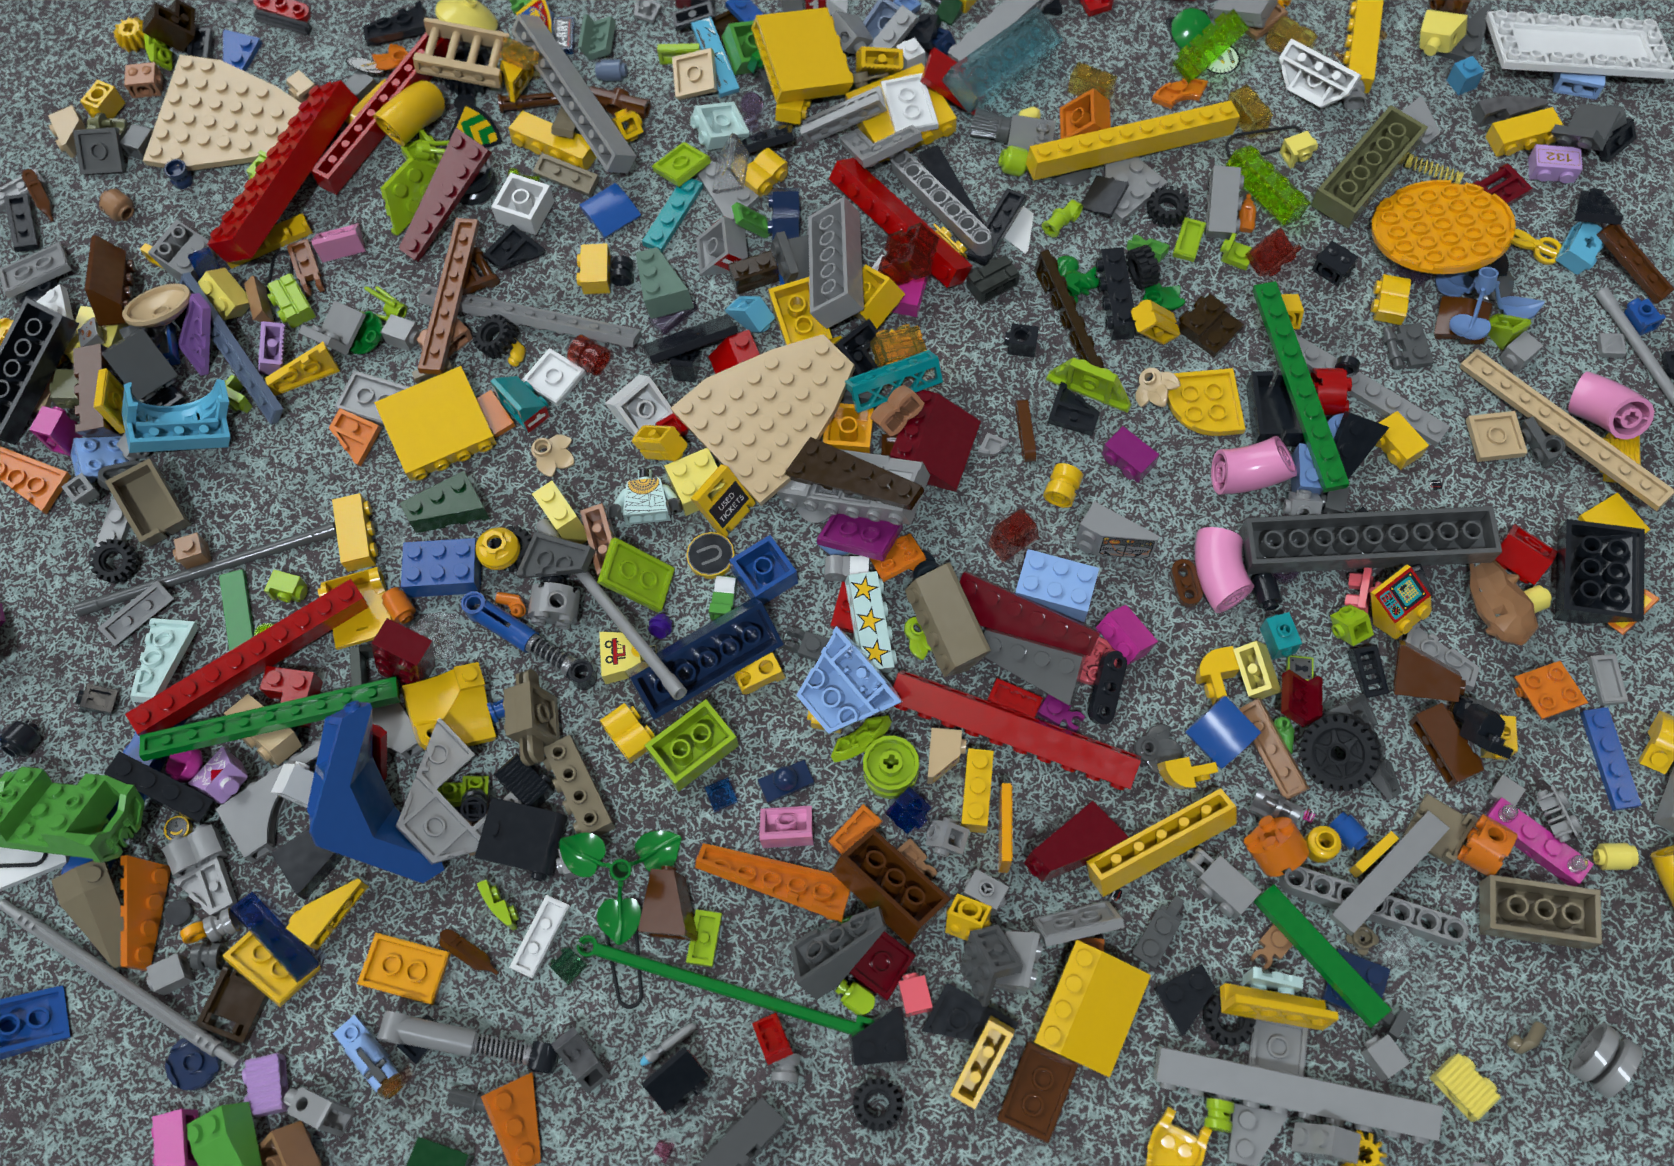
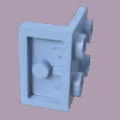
(95, 453)

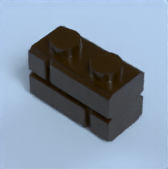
(753, 272)

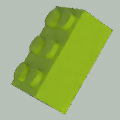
(692, 745)

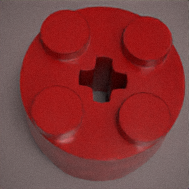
(1332, 389)

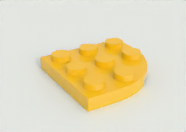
(1208, 402)

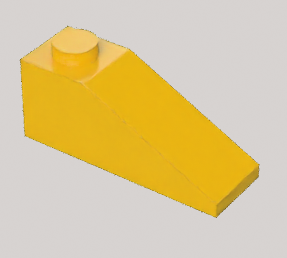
(515, 78)
(320, 917)

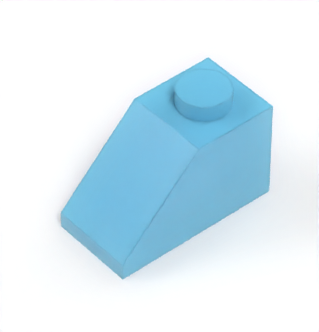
(751, 313)

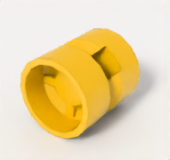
(1063, 484)

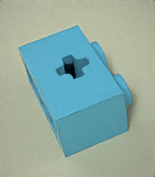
(1580, 247)

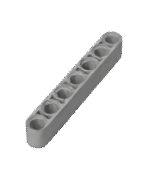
(942, 203)
(1385, 911)

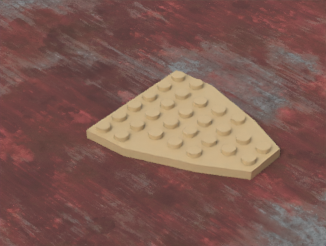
(217, 116)
(767, 410)

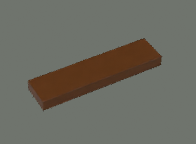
(1635, 262)

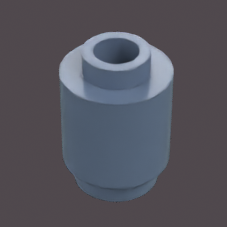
(611, 70)

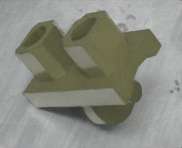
(102, 121)

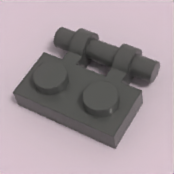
(1413, 343)

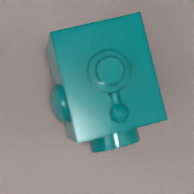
(1280, 636)

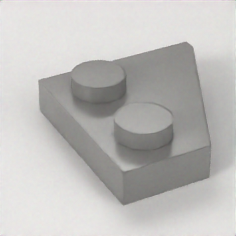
(1421, 112)
(209, 886)
(1252, 1134)

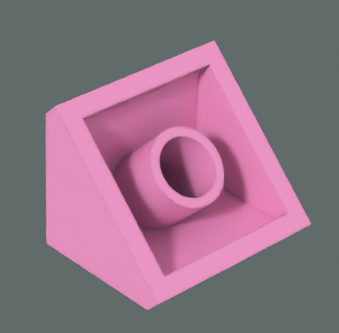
(339, 242)
(786, 827)

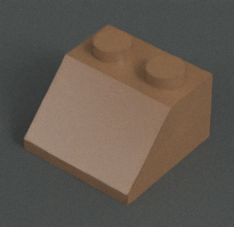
(288, 1147)

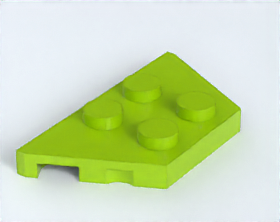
(405, 191)
(1091, 382)

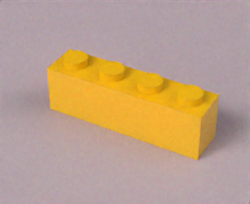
(535, 135)

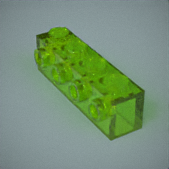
(1211, 45)
(1269, 185)

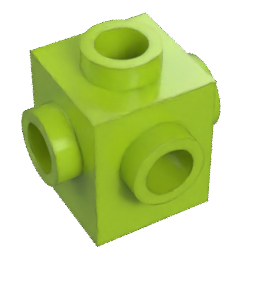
(1351, 625)

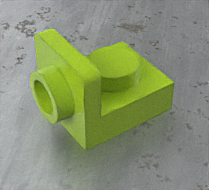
(1235, 253)

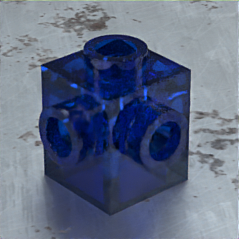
(909, 811)

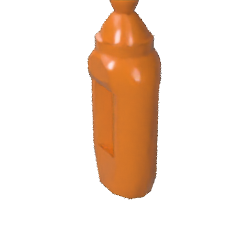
(1247, 215)

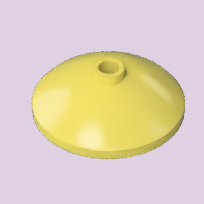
(466, 13)

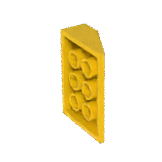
(1092, 1008)

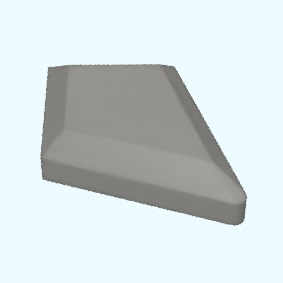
(646, 10)

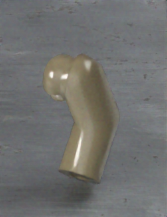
(1529, 1042)

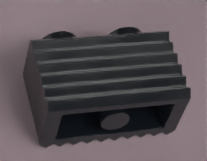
(524, 782)

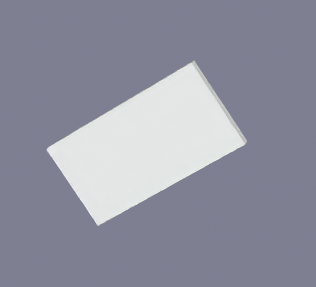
(1580, 44)

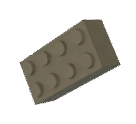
(1540, 912)

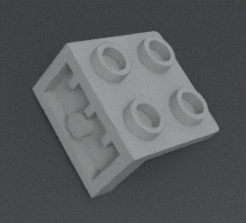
(338, 328)

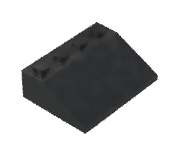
(1599, 573)

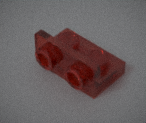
(1272, 253)

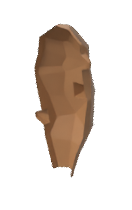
(1503, 597)

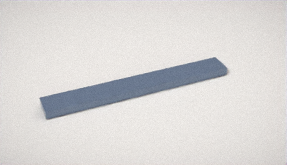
(238, 359)

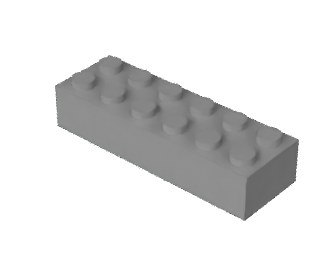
(835, 263)

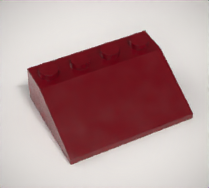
(939, 438)

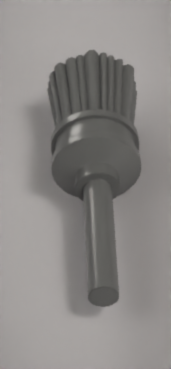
(992, 126)

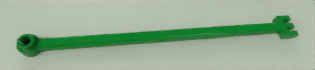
(722, 988)

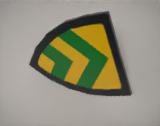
(477, 125)

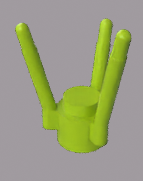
(425, 150)
(391, 306)

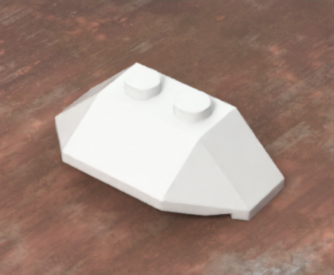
(1315, 75)

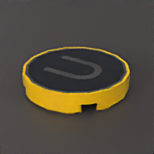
(710, 555)

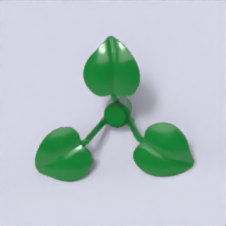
(582, 855)

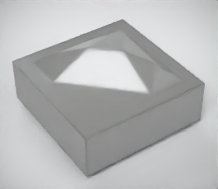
(1611, 345)

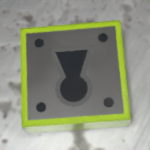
(1301, 665)

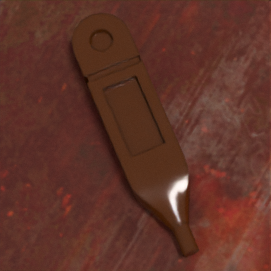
(37, 192)
(465, 951)

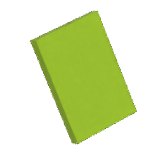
(636, 575)

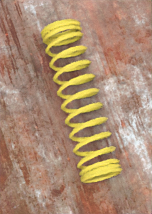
(1409, 163)

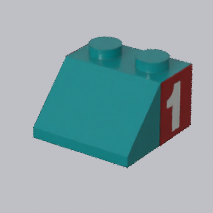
(521, 401)

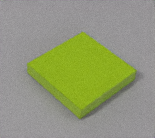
(681, 164)

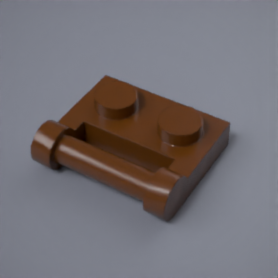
(473, 281)

